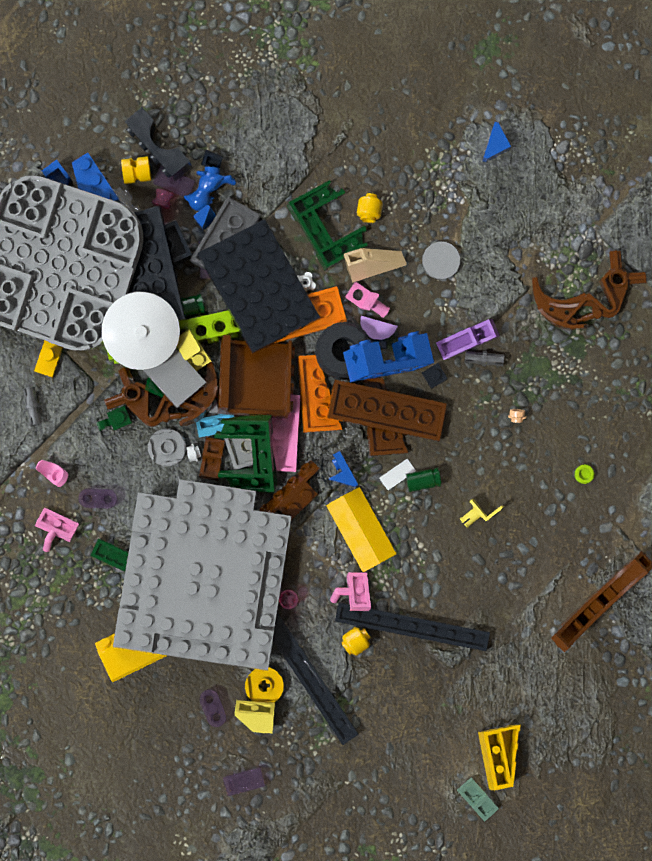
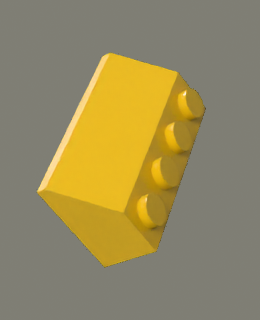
(122, 661)

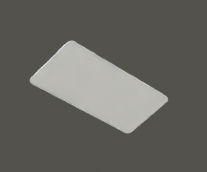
(397, 474)

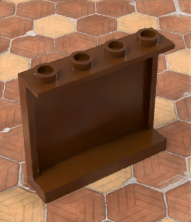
(255, 381)

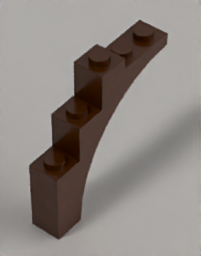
(601, 600)

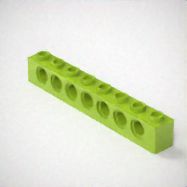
(209, 323)

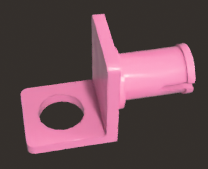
(368, 301)

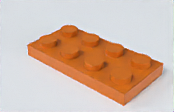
(329, 308)

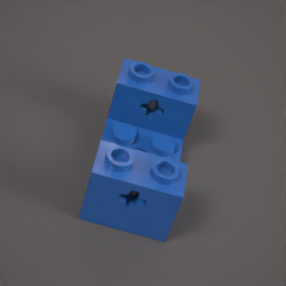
(366, 361)

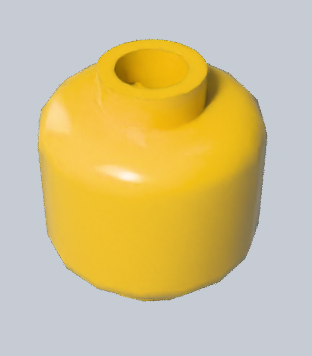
(369, 208)
(355, 641)

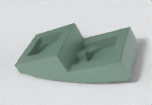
(477, 799)

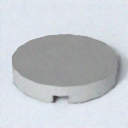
(441, 260)
(167, 447)

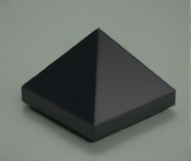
(212, 159)

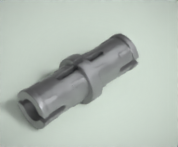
(484, 358)
(32, 406)

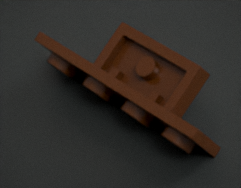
(294, 494)

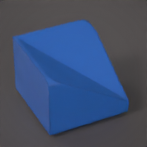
(204, 217)

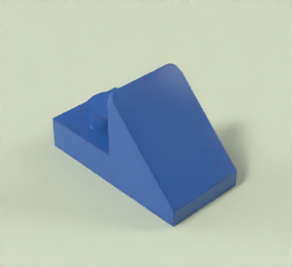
(346, 476)

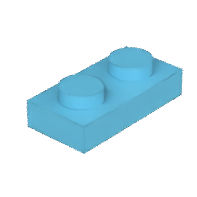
(209, 425)

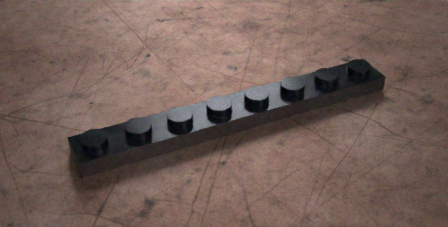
(413, 627)
(312, 682)

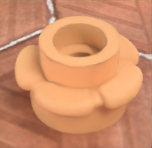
(517, 415)

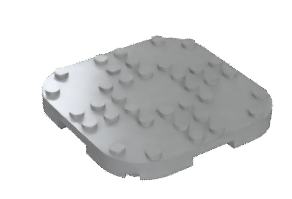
(63, 260)

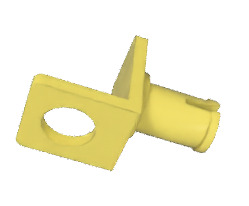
(476, 513)

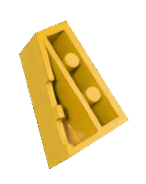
(499, 755)

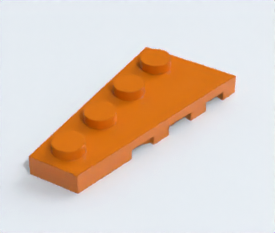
(314, 397)

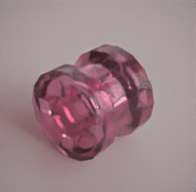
(162, 198)
(288, 599)

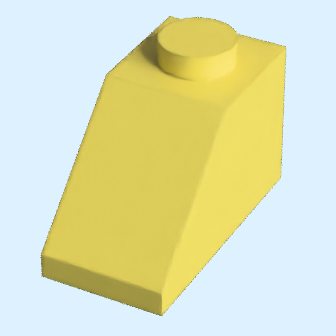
(256, 715)

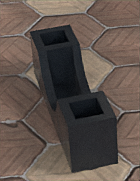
(143, 127)

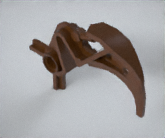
(613, 293)
(141, 404)

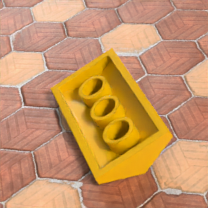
(361, 529)

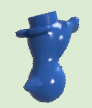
(208, 182)

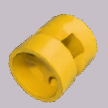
(136, 170)

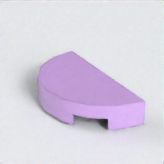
(377, 329)

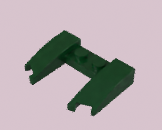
(304, 211)
(260, 430)

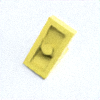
(192, 350)

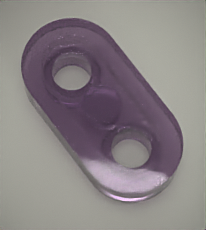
(97, 498)
(212, 708)

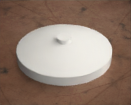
(140, 330)

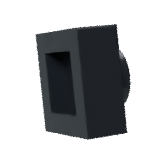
(434, 376)

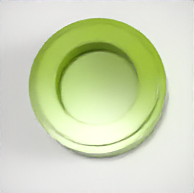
(584, 474)

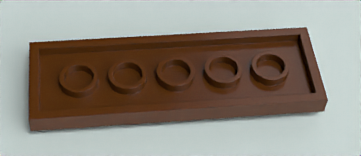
(386, 410)

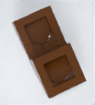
(211, 458)

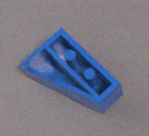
(91, 179)

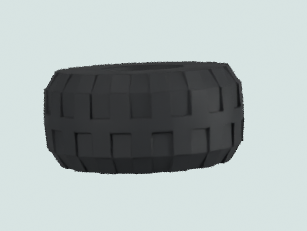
(326, 341)

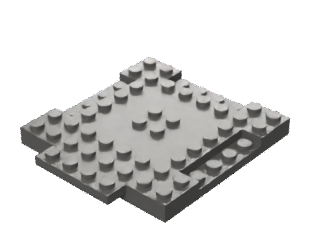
(203, 576)

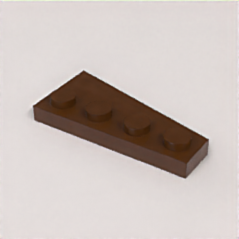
(382, 441)

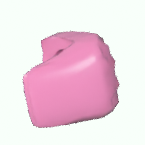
(52, 472)

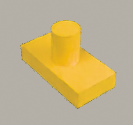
(48, 359)

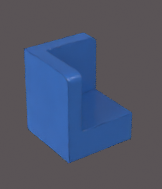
(56, 173)

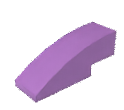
(468, 339)

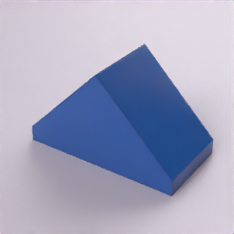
(497, 143)

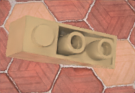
(371, 262)

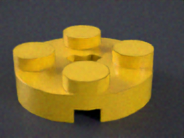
(255, 679)

